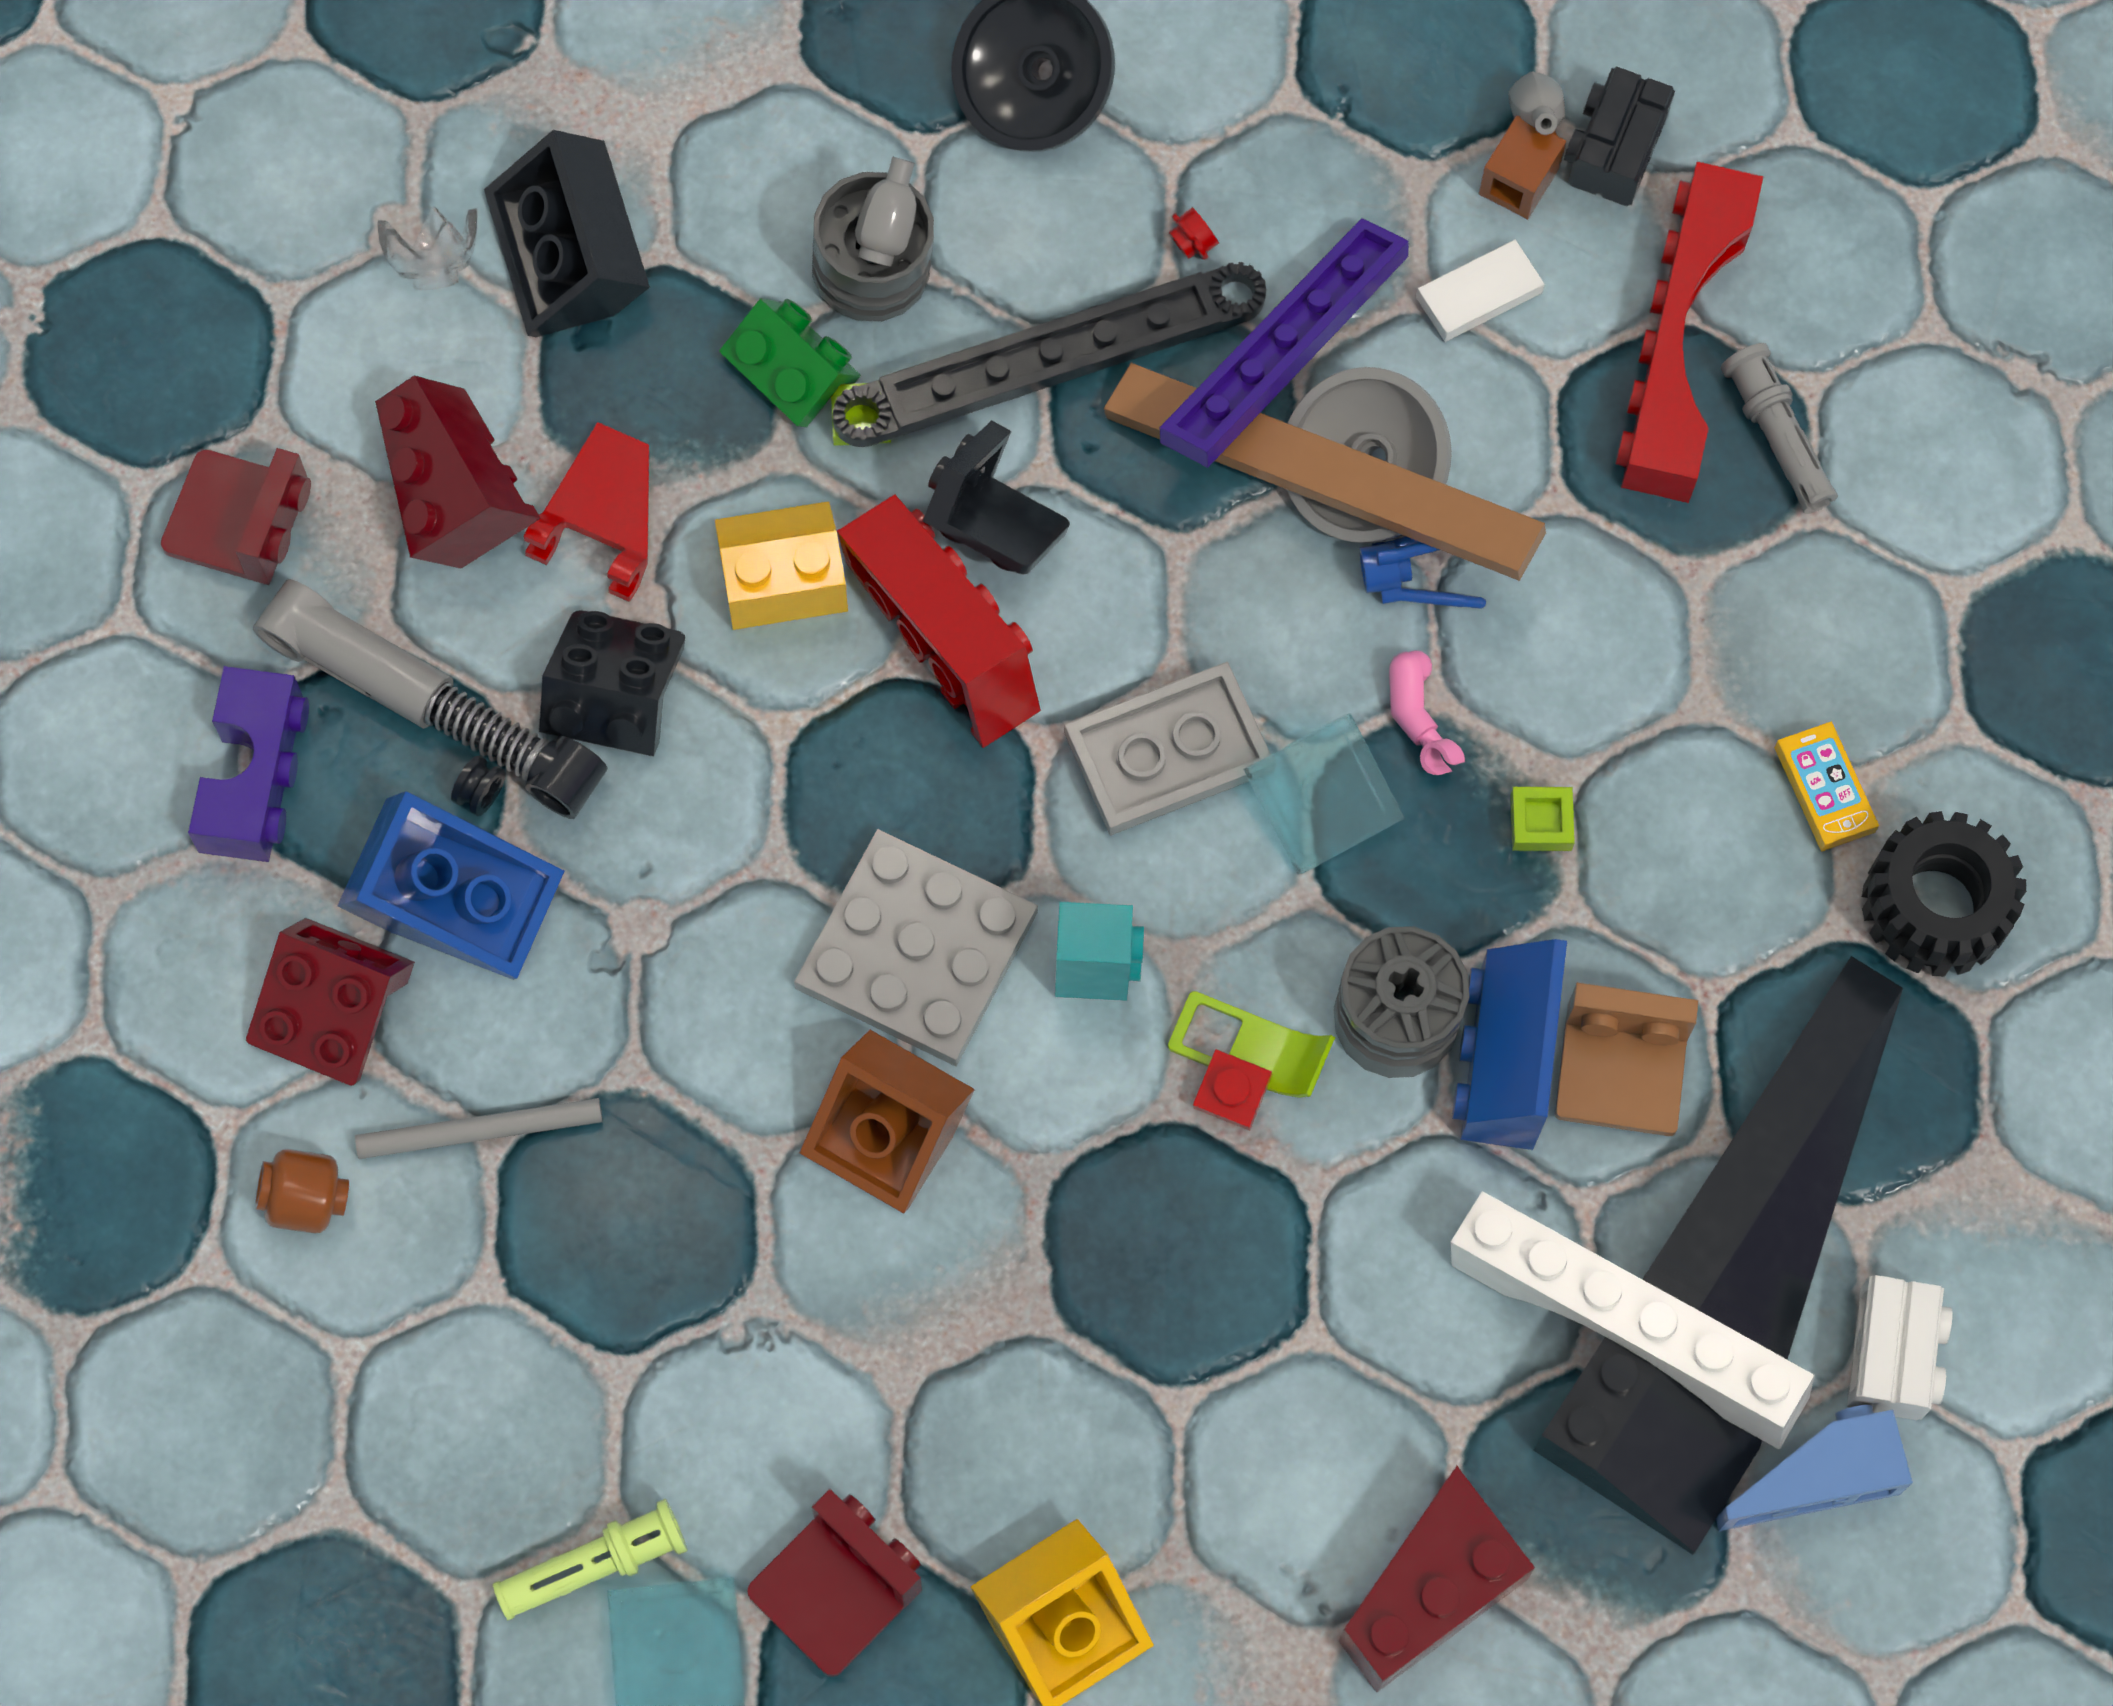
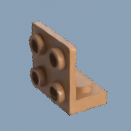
(1624, 1059)

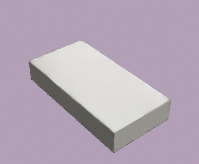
(1480, 290)

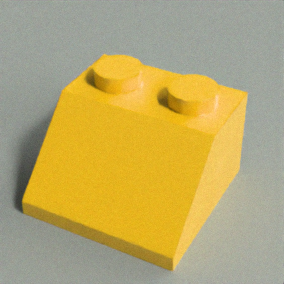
(782, 565)
(1063, 1615)

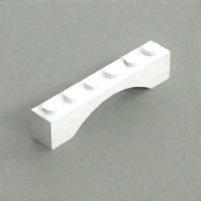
(1703, 1355)

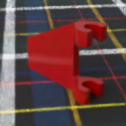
(603, 499)

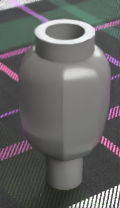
(1538, 101)
(887, 215)

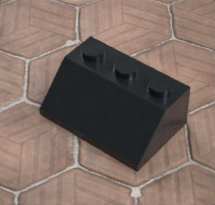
(566, 234)

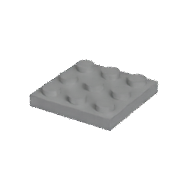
(916, 947)

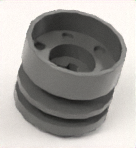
(849, 282)
(1393, 1034)

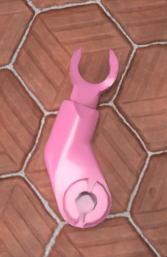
(1406, 683)

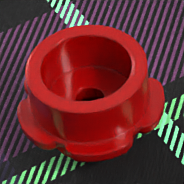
(1192, 234)

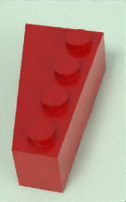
(943, 617)

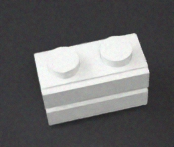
(1898, 1347)

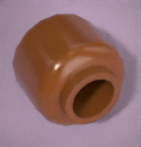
(301, 1191)

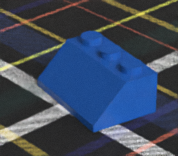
(1511, 1044)

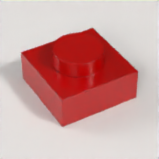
(1232, 1089)

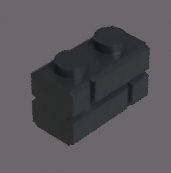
(1620, 136)

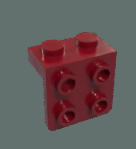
(237, 513)
(836, 1584)

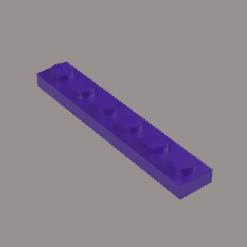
(1283, 342)

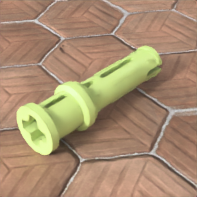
(517, 1592)

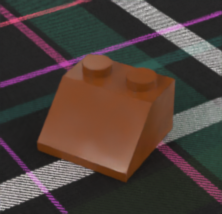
(886, 1120)

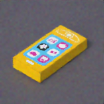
(1826, 786)

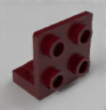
(325, 999)

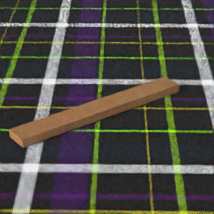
(1347, 479)

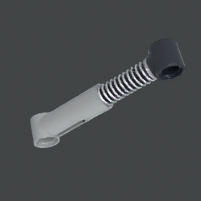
(307, 628)

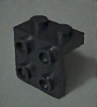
(986, 513)
(609, 681)

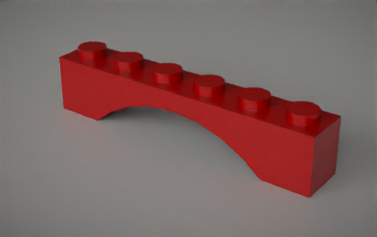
(1669, 429)

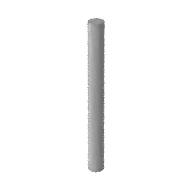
(478, 1128)

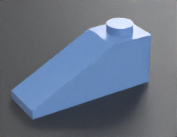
(1840, 1466)

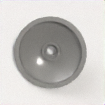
(1368, 412)

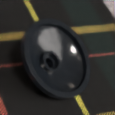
(1000, 62)

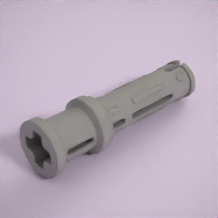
(1769, 406)

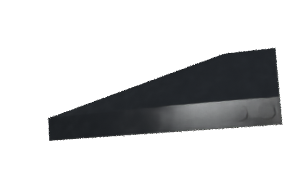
(1742, 1260)

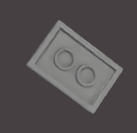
(1167, 747)

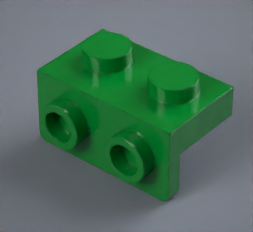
(789, 359)

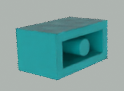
(1097, 951)

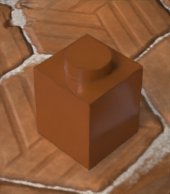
(1522, 168)

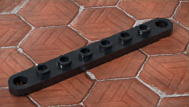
(1049, 354)

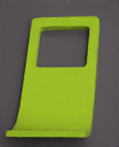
(1289, 1054)

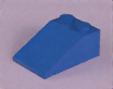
(450, 886)

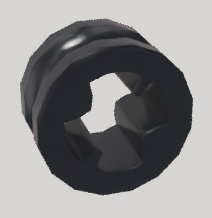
(478, 785)

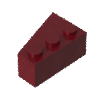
(446, 475)
(1436, 1584)

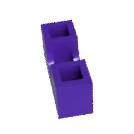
(244, 813)

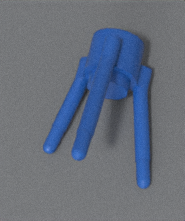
(1389, 564)

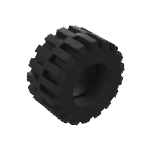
(1968, 856)

